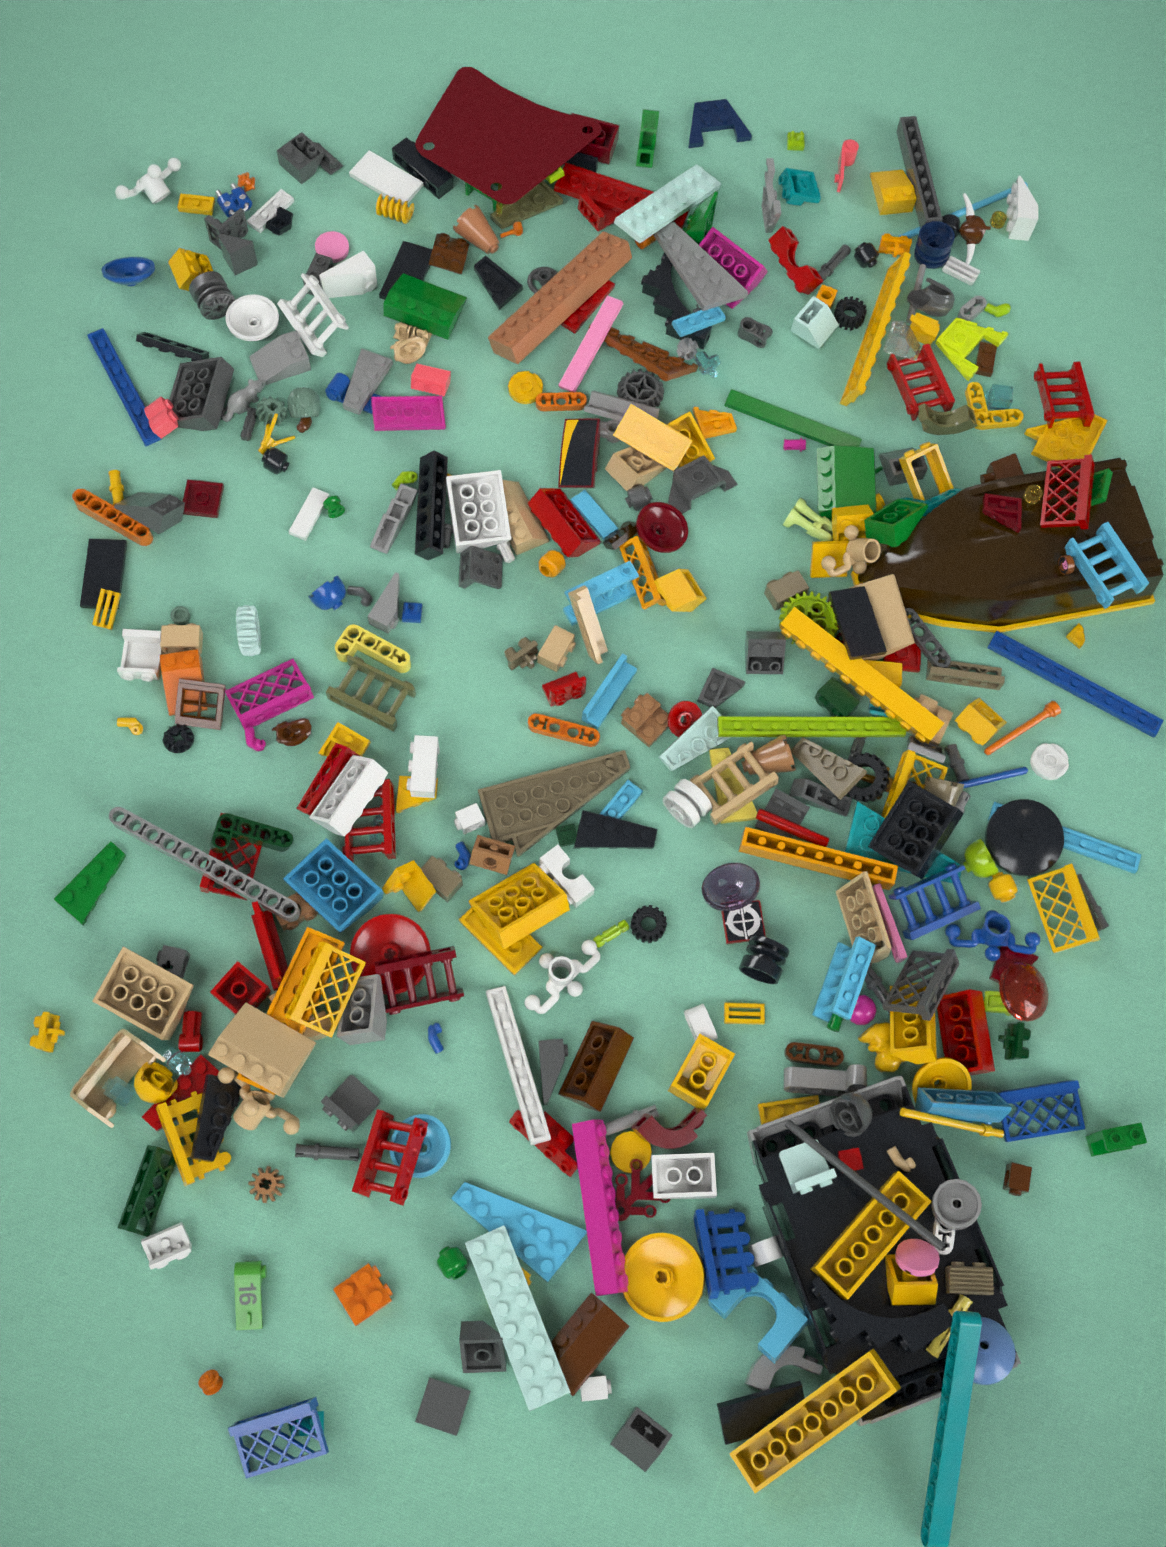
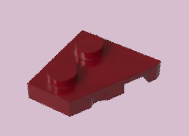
(1006, 958)

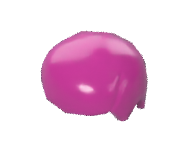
(864, 1011)

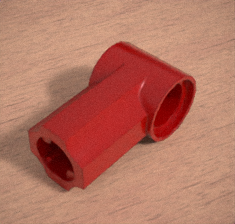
(191, 1037)

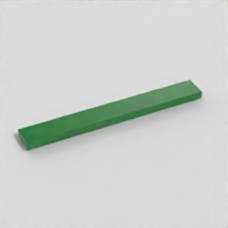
(789, 420)

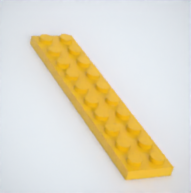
(876, 329)

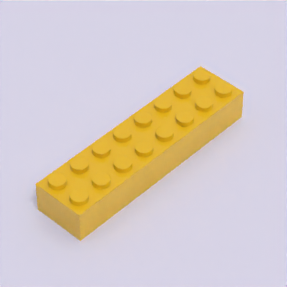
(814, 1420)

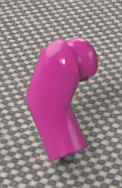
(252, 742)

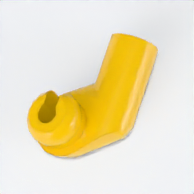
(132, 723)

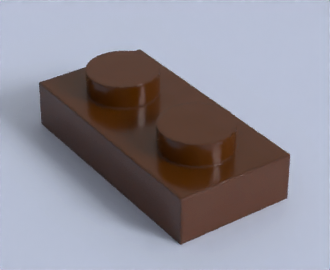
(985, 359)

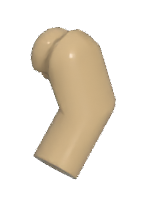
(905, 1165)

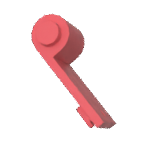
(846, 158)

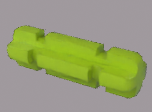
(611, 933)

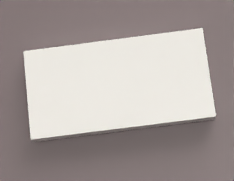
(385, 178)

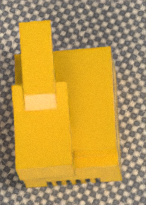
(924, 328)

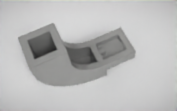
(763, 1369)

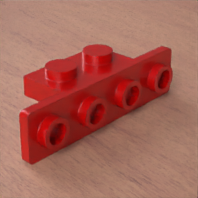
(554, 1148)

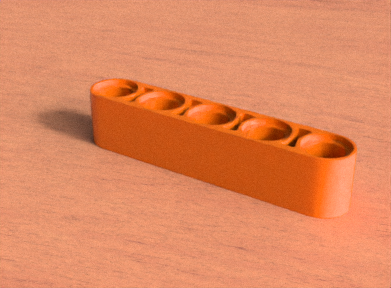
(106, 512)

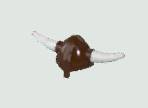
(972, 229)

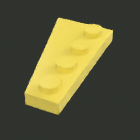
(747, 812)

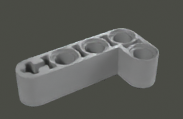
(825, 1081)

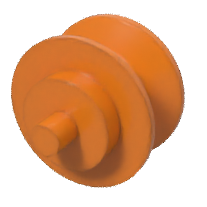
(244, 180)
(210, 1382)

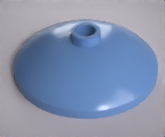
(998, 1359)

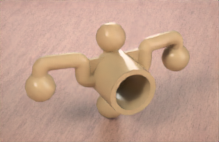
(858, 553)
(256, 1105)

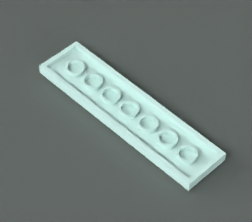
(667, 203)
(517, 1318)

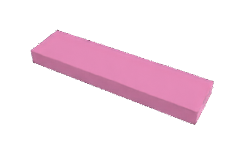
(896, 944)

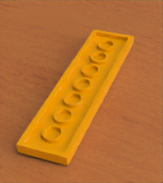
(292, 981)

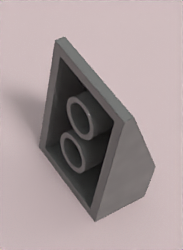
(153, 510)

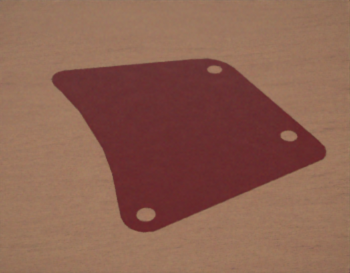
(499, 136)

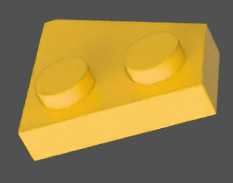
(345, 737)

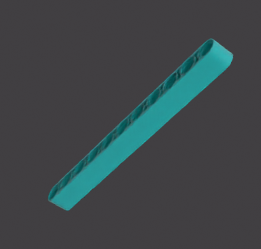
(951, 1428)

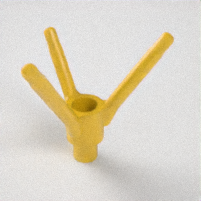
(267, 441)

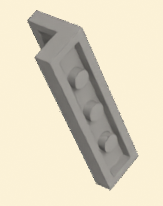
(614, 407)

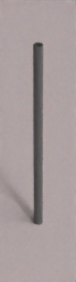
(906, 1218)

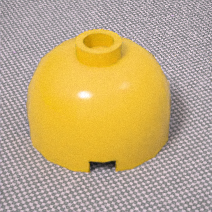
(154, 1083)

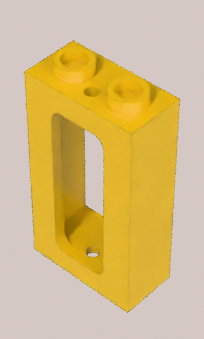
(936, 464)

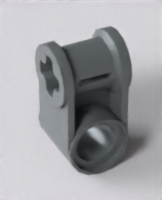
(754, 332)

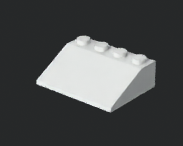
(478, 510)

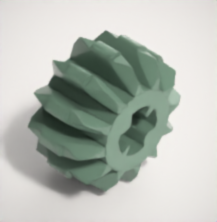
(268, 407)

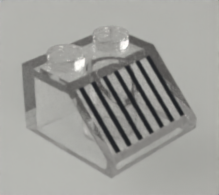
(902, 341)

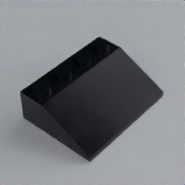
(916, 829)

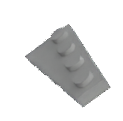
(365, 380)

